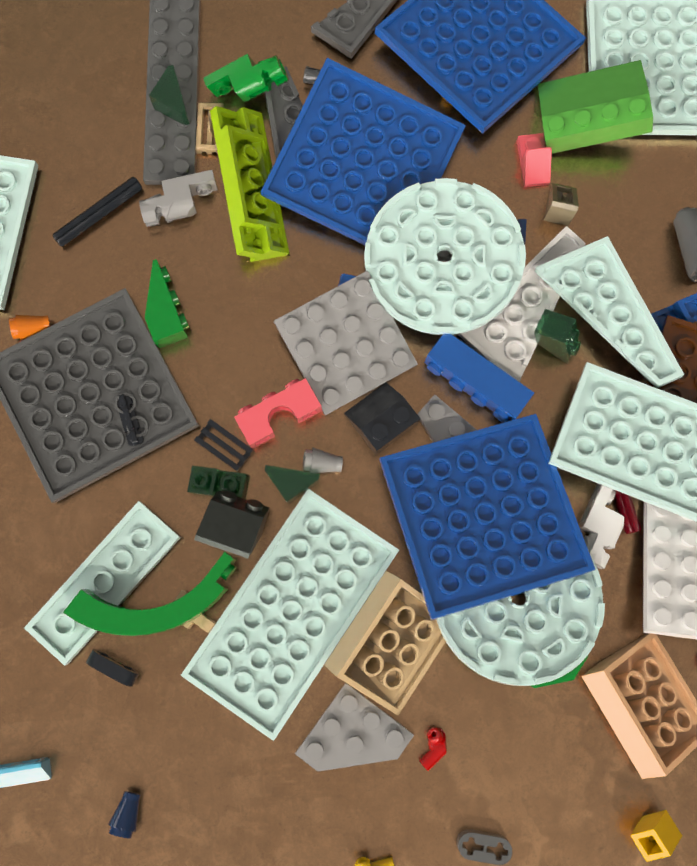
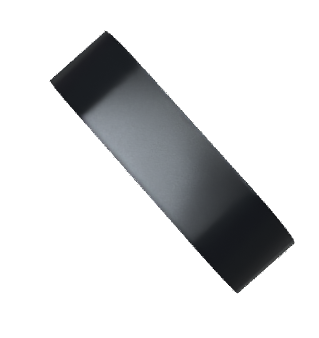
(112, 667)

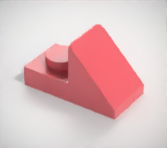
(534, 159)

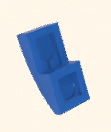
(683, 309)

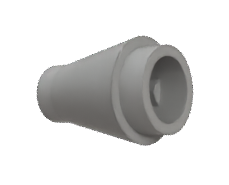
(321, 462)

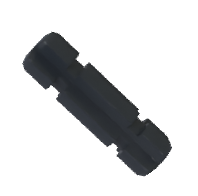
(125, 404)

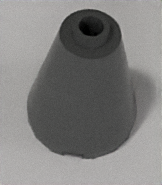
(686, 231)

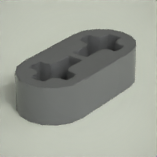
(483, 854)

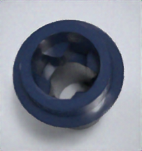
(125, 816)

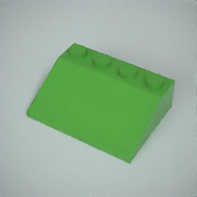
(595, 107)

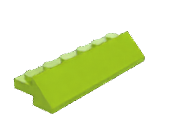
(244, 169)

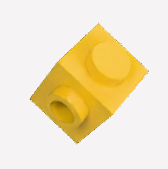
(656, 835)

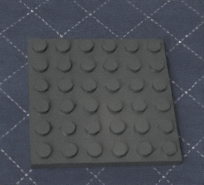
(66, 392)

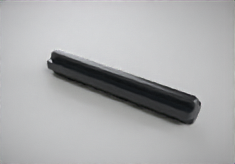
(97, 211)

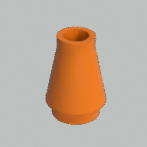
(27, 325)

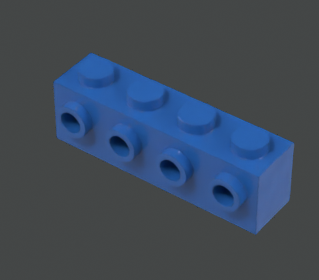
(478, 378)

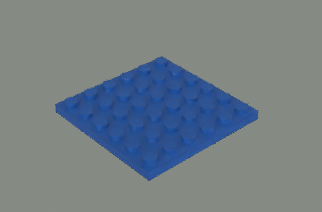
(480, 51)
(357, 151)
(485, 516)

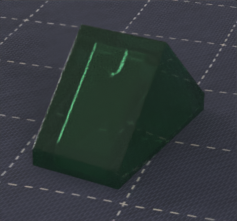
(167, 97)
(291, 482)

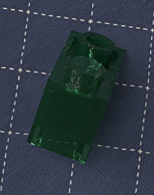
(558, 335)

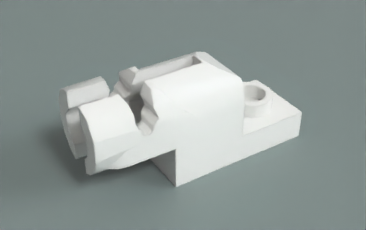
(601, 525)

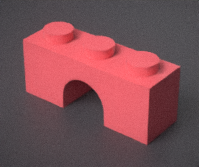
(296, 398)

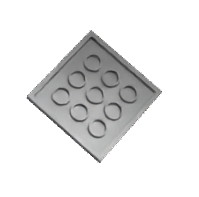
(345, 343)

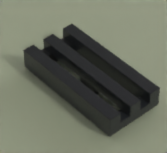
(206, 432)

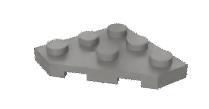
(353, 734)

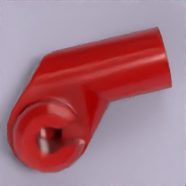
(437, 748)

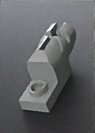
(177, 198)

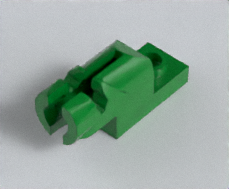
(247, 77)

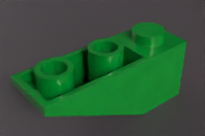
(161, 311)

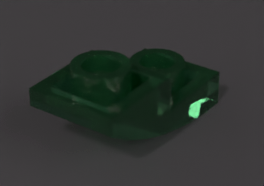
(209, 480)

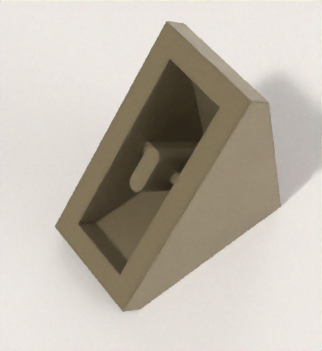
(561, 204)

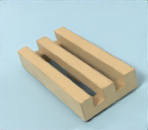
(208, 148)

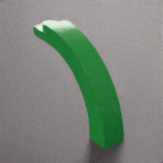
(113, 619)

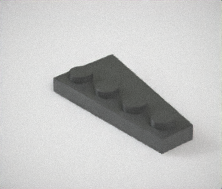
(283, 109)

